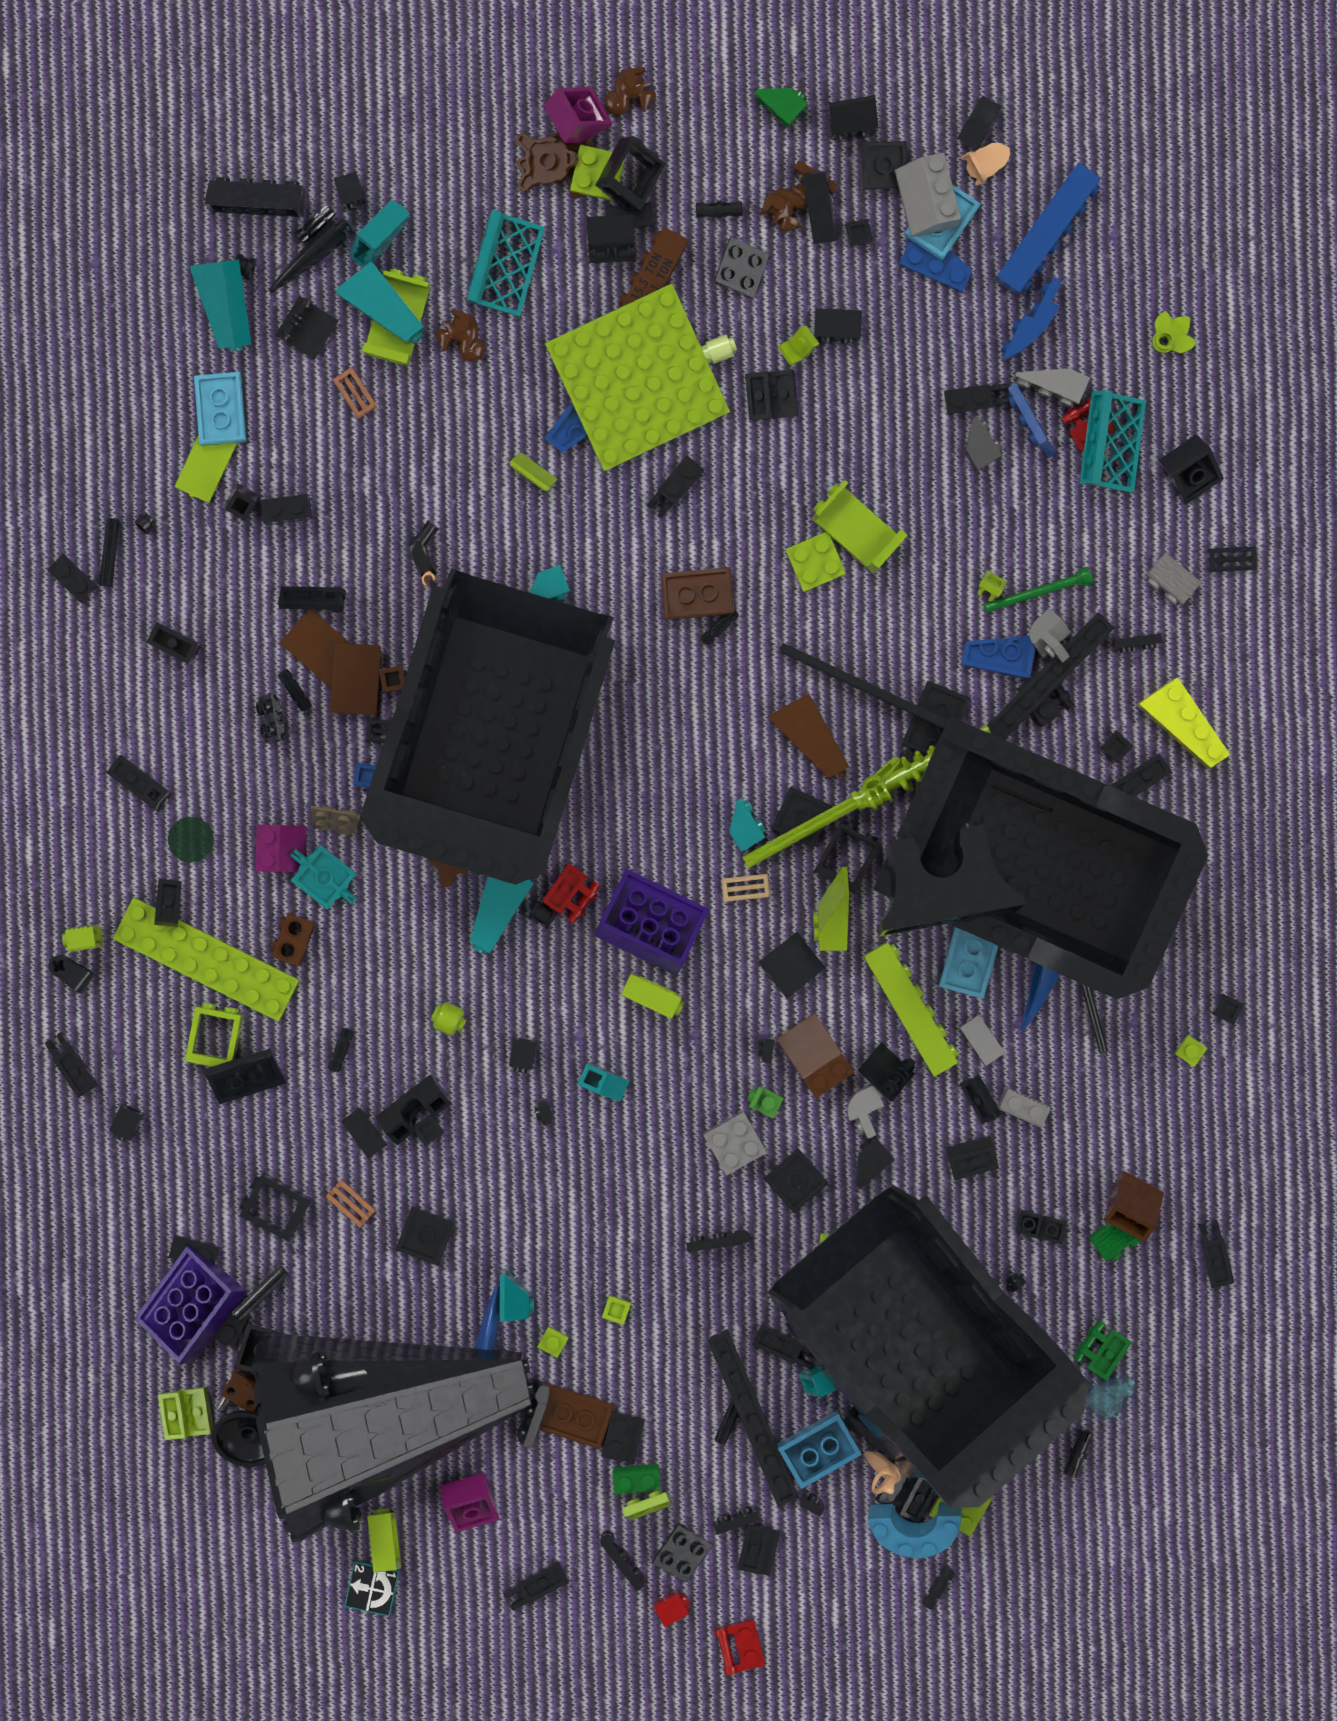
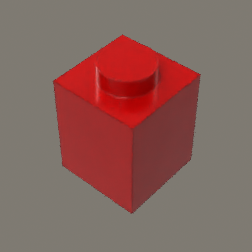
(672, 1607)

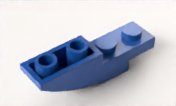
(1029, 328)

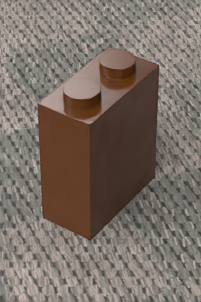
(1134, 1206)

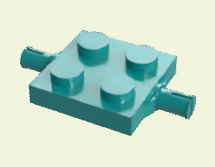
(323, 876)

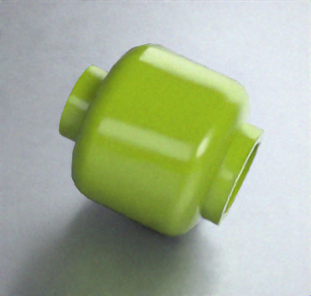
(448, 1018)

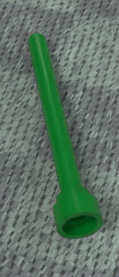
(1082, 577)

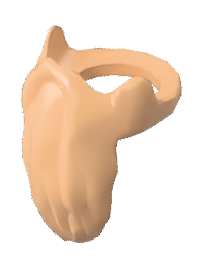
(986, 161)
(885, 1469)

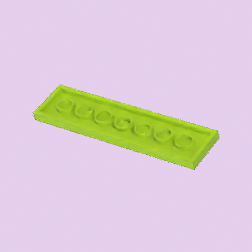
(207, 960)

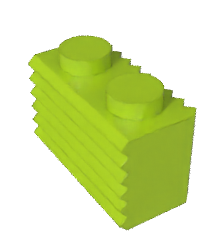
(83, 938)

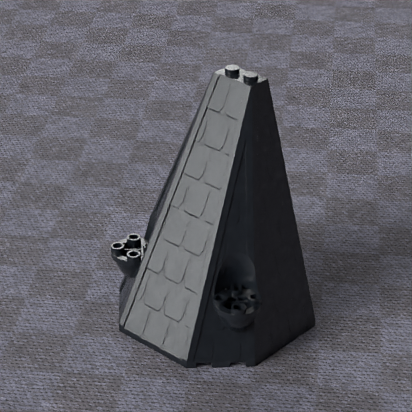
(366, 1415)

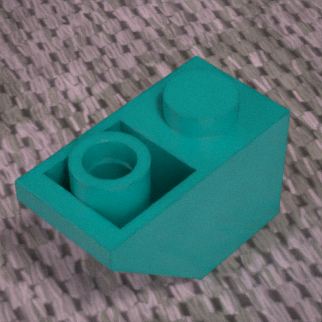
(551, 584)
(744, 828)
(603, 1082)

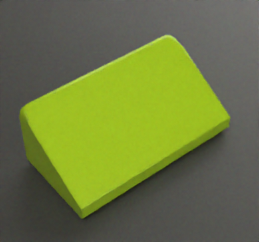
(533, 472)

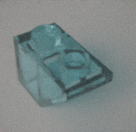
(1108, 1395)

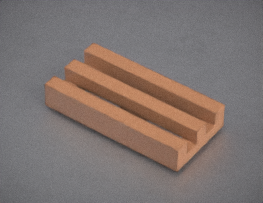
(366, 409)
(346, 1211)

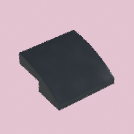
(771, 395)
(791, 964)
(909, 1498)

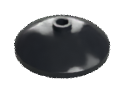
(238, 1439)

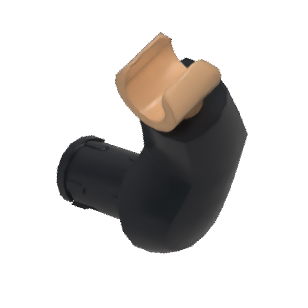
(420, 553)

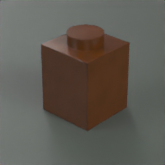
(392, 678)

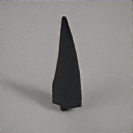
(314, 251)

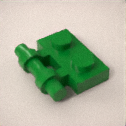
(1108, 1353)

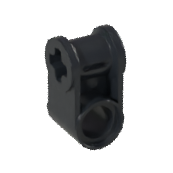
(74, 975)

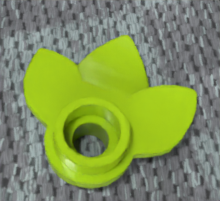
(1174, 331)

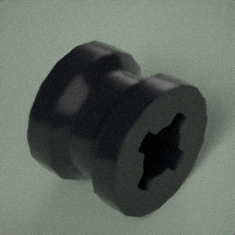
(247, 266)

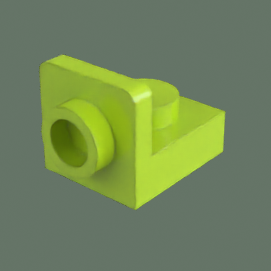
(798, 346)

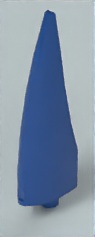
(1041, 986)
(488, 1330)

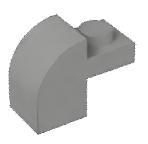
(1048, 633)
(863, 1102)

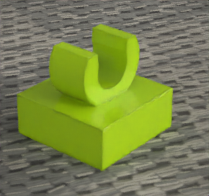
(992, 584)

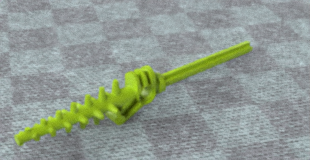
(874, 793)

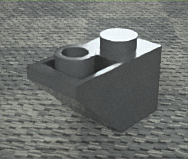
(980, 447)

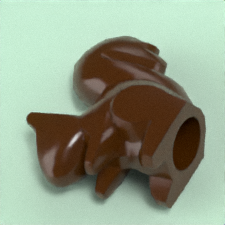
(629, 86)
(781, 204)
(464, 330)

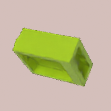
(652, 995)
(207, 1059)
(384, 1540)

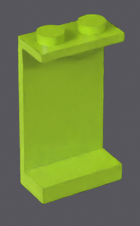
(382, 343)
(856, 527)

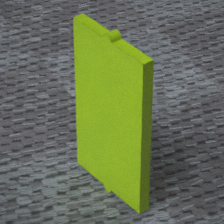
(204, 469)

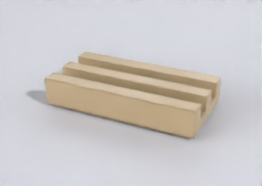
(765, 885)

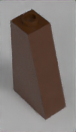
(809, 733)

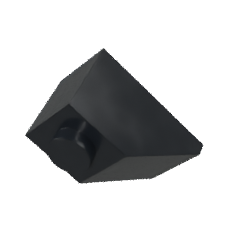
(871, 1161)

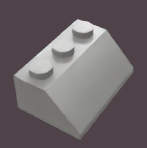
(928, 195)

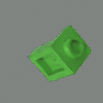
(764, 1101)

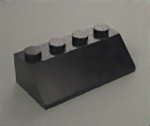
(255, 198)

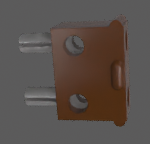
(244, 1391)

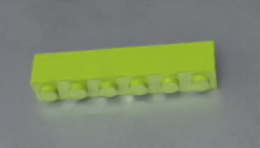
(911, 1009)

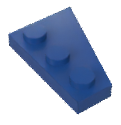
(949, 272)
(1028, 419)
(1002, 656)

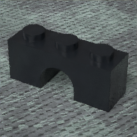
(397, 1118)

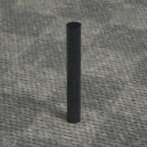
(1094, 1018)

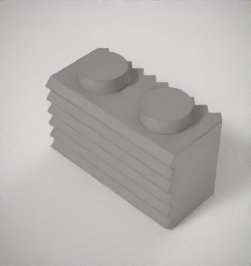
(1172, 579)
(1023, 1107)

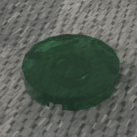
(191, 839)

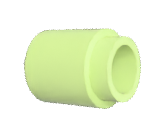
(719, 349)

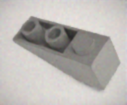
(1060, 383)

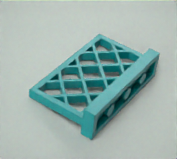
(485, 258)
(1098, 438)

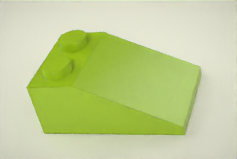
(832, 917)

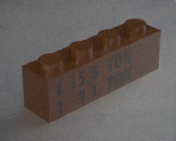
(657, 265)

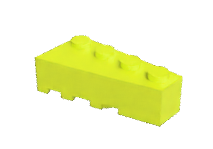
(1184, 722)

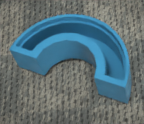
(914, 1539)

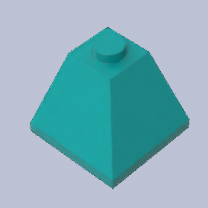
(514, 1298)

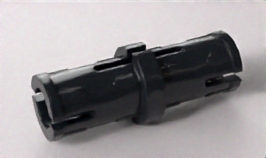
(719, 209)
(1078, 1453)

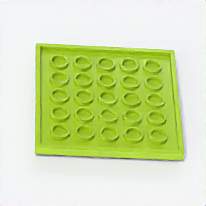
(637, 377)

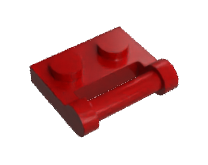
(747, 1646)

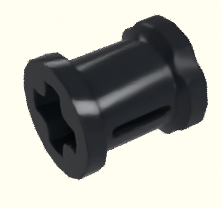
(542, 915)

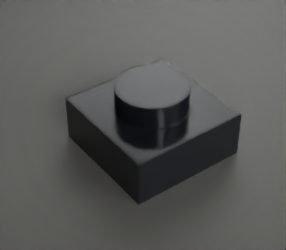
(858, 233)
(1116, 746)
(1228, 1009)
(543, 1112)
(428, 1129)
(812, 1503)

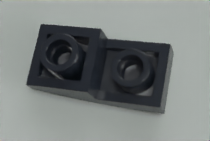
(980, 122)
(1041, 1226)

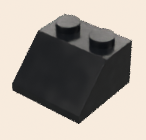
(852, 118)
(1191, 469)

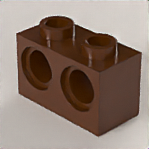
(299, 942)

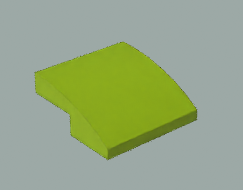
(185, 1413)

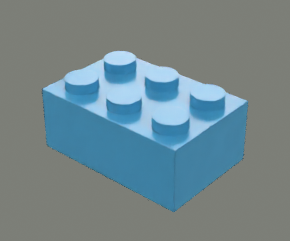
(819, 1449)

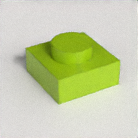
(1190, 1050)
(616, 1309)
(553, 1341)

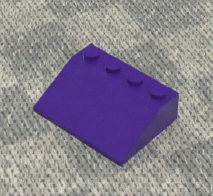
(651, 922)
(189, 1306)

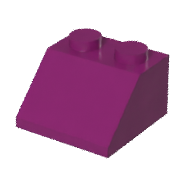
(577, 114)
(276, 844)
(469, 1502)

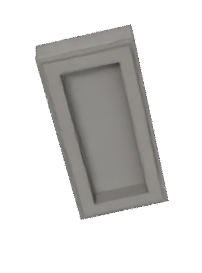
(982, 1040)

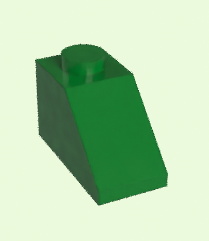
(782, 103)

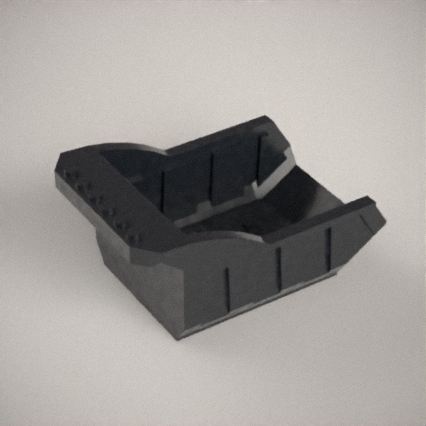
(488, 728)
(930, 1348)

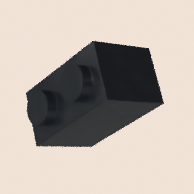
(837, 325)
(286, 509)
(174, 643)

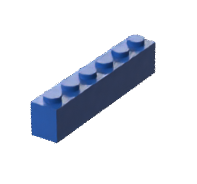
(1047, 229)

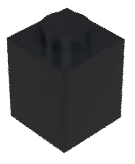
(350, 191)
(240, 501)
(522, 1054)
(126, 1123)

